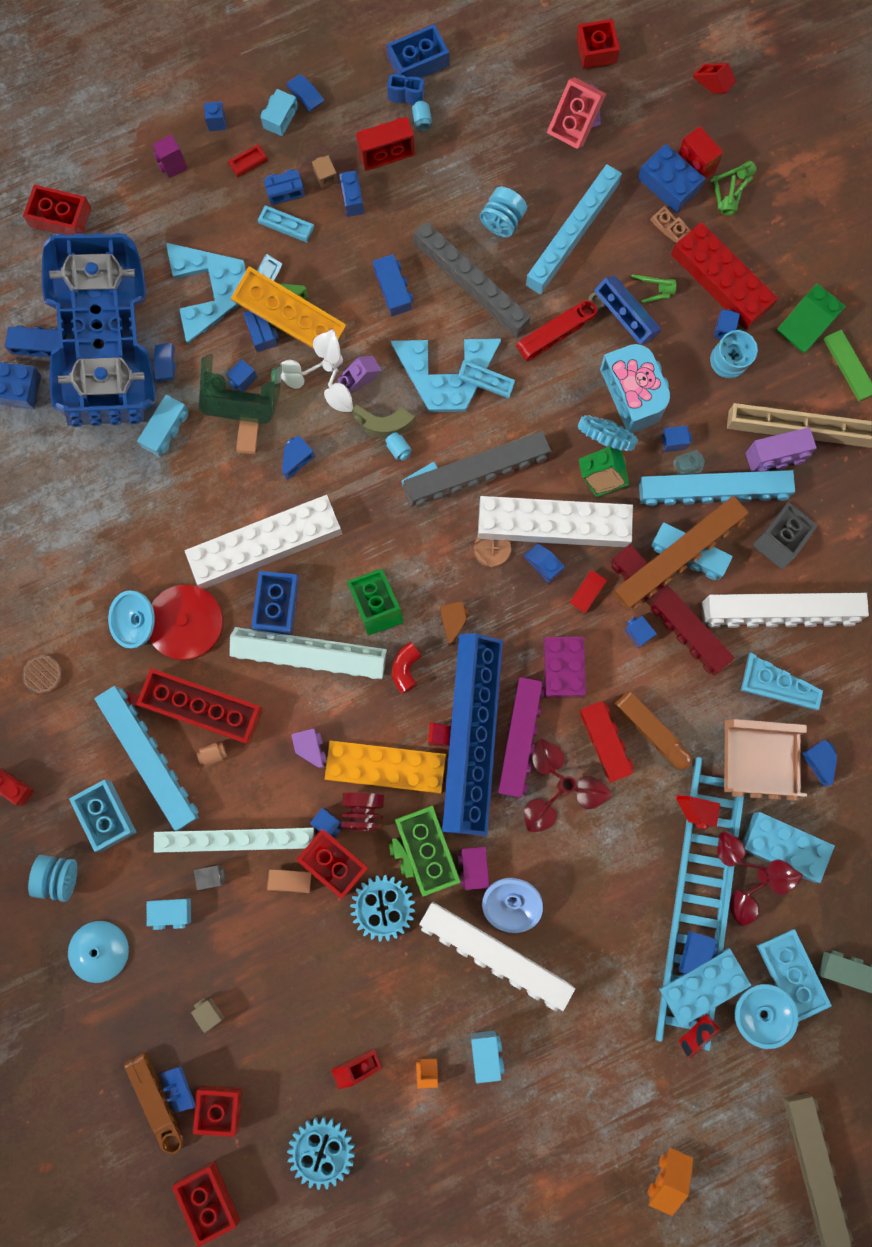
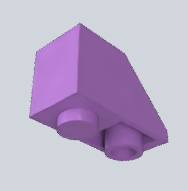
(360, 373)
(308, 747)

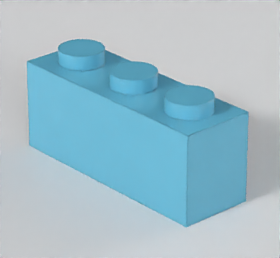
(163, 426)

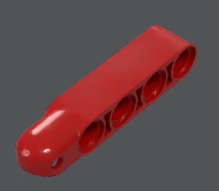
(556, 330)

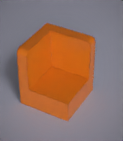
(427, 1073)

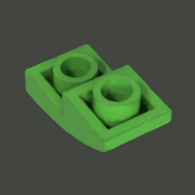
(399, 852)

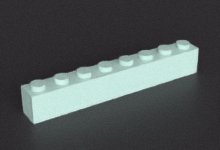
(307, 653)
(233, 840)

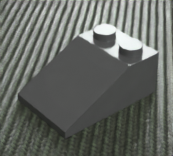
(785, 535)

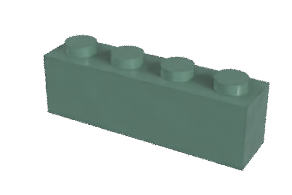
(846, 971)

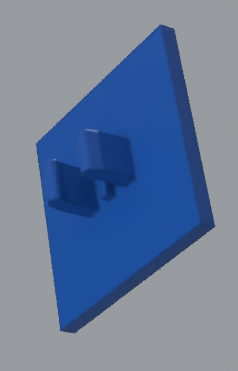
(177, 1090)

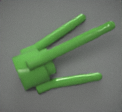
(744, 172)
(729, 204)
(666, 286)

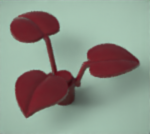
(589, 795)
(778, 874)

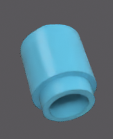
(422, 115)
(398, 446)

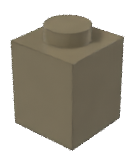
(207, 1014)

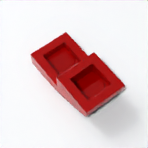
(588, 591)

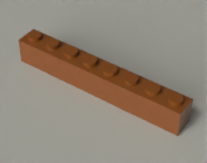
(680, 553)

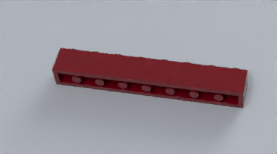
(677, 616)

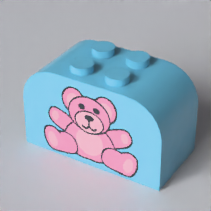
(636, 386)

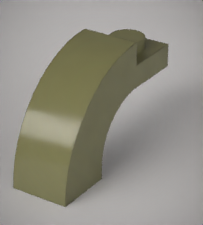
(383, 427)

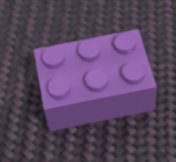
(781, 450)

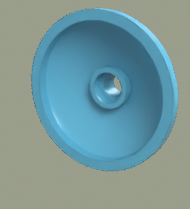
(131, 619)
(111, 951)
(779, 1023)

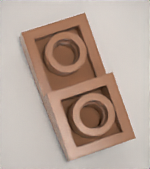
(669, 225)
(247, 437)
(289, 881)

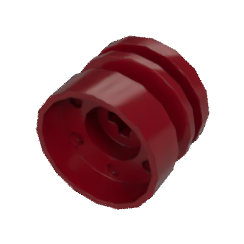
(362, 811)

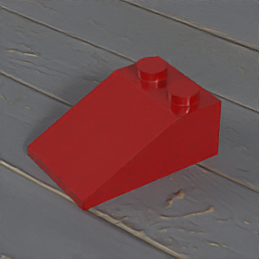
(332, 863)

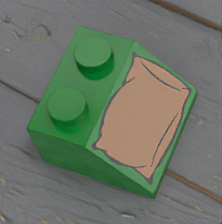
(604, 471)

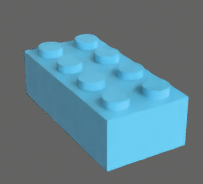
(775, 840)

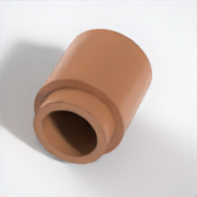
(212, 754)

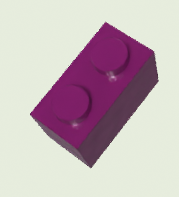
(169, 156)
(474, 868)

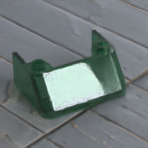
(219, 402)

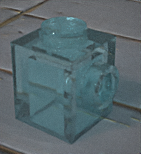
(689, 463)

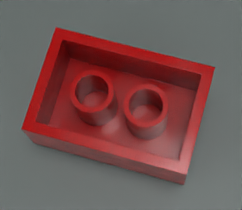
(385, 143)
(56, 211)
(206, 1203)

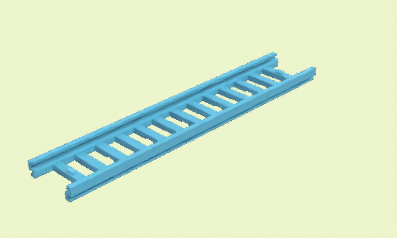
(725, 885)

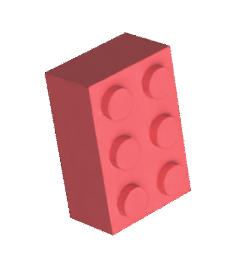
(576, 113)

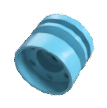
(503, 211)
(736, 346)
(52, 878)

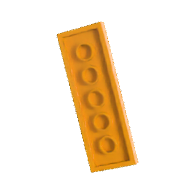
(283, 308)
(385, 767)

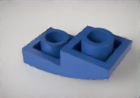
(305, 91)
(163, 362)

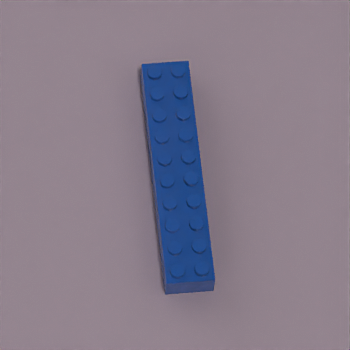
(472, 735)

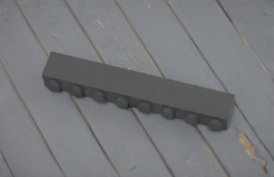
(471, 279)
(475, 469)

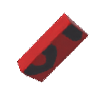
(699, 1036)

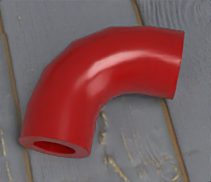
(401, 668)

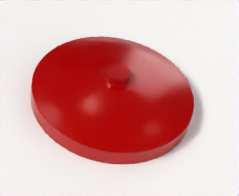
(186, 622)

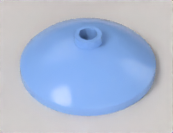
(512, 914)

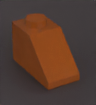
(454, 620)

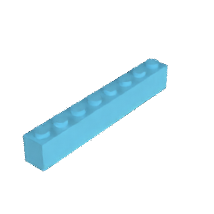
(573, 229)
(716, 487)
(147, 758)

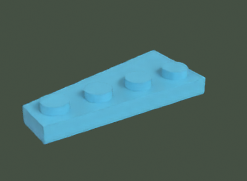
(771, 682)

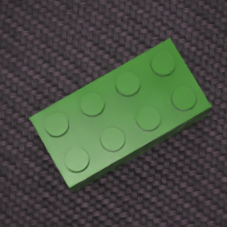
(427, 851)

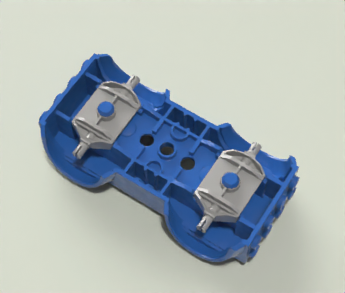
(87, 382)

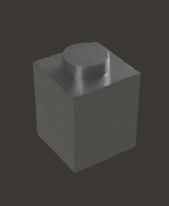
(210, 877)

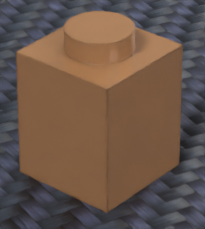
(324, 172)

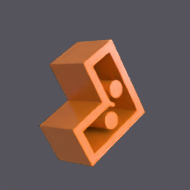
(671, 1182)

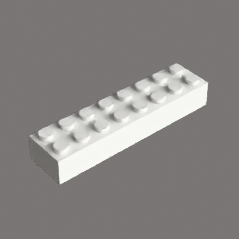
(555, 521)
(263, 542)
(784, 609)
(498, 956)

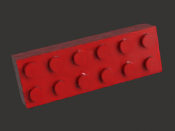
(723, 275)
(200, 706)

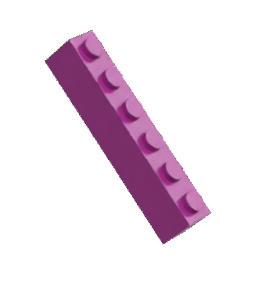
(520, 737)

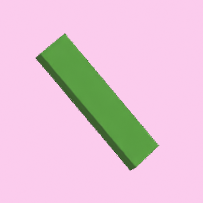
(849, 365)

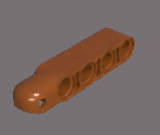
(654, 731)
(154, 1103)

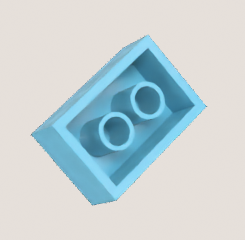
(102, 815)

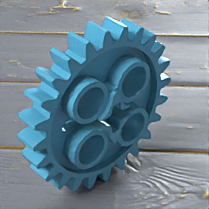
(607, 433)
(364, 911)
(338, 1158)

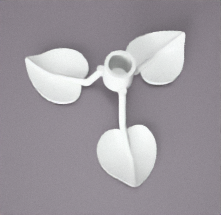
(327, 347)

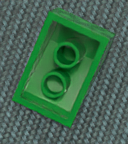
(810, 318)
(375, 602)

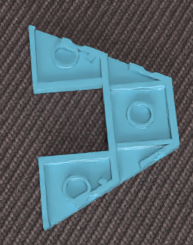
(224, 276)
(443, 391)

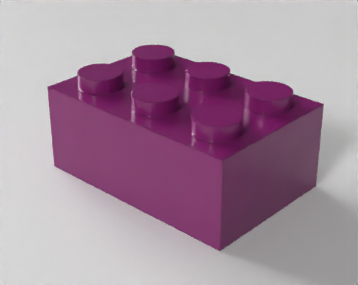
(564, 667)

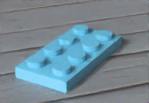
(794, 973)
(705, 987)

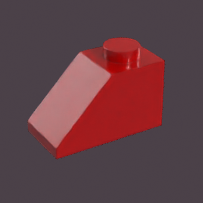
(715, 77)
(439, 735)
(699, 811)
(356, 1069)

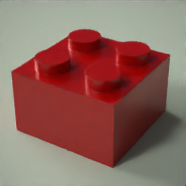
(597, 43)
(701, 152)
(217, 1111)

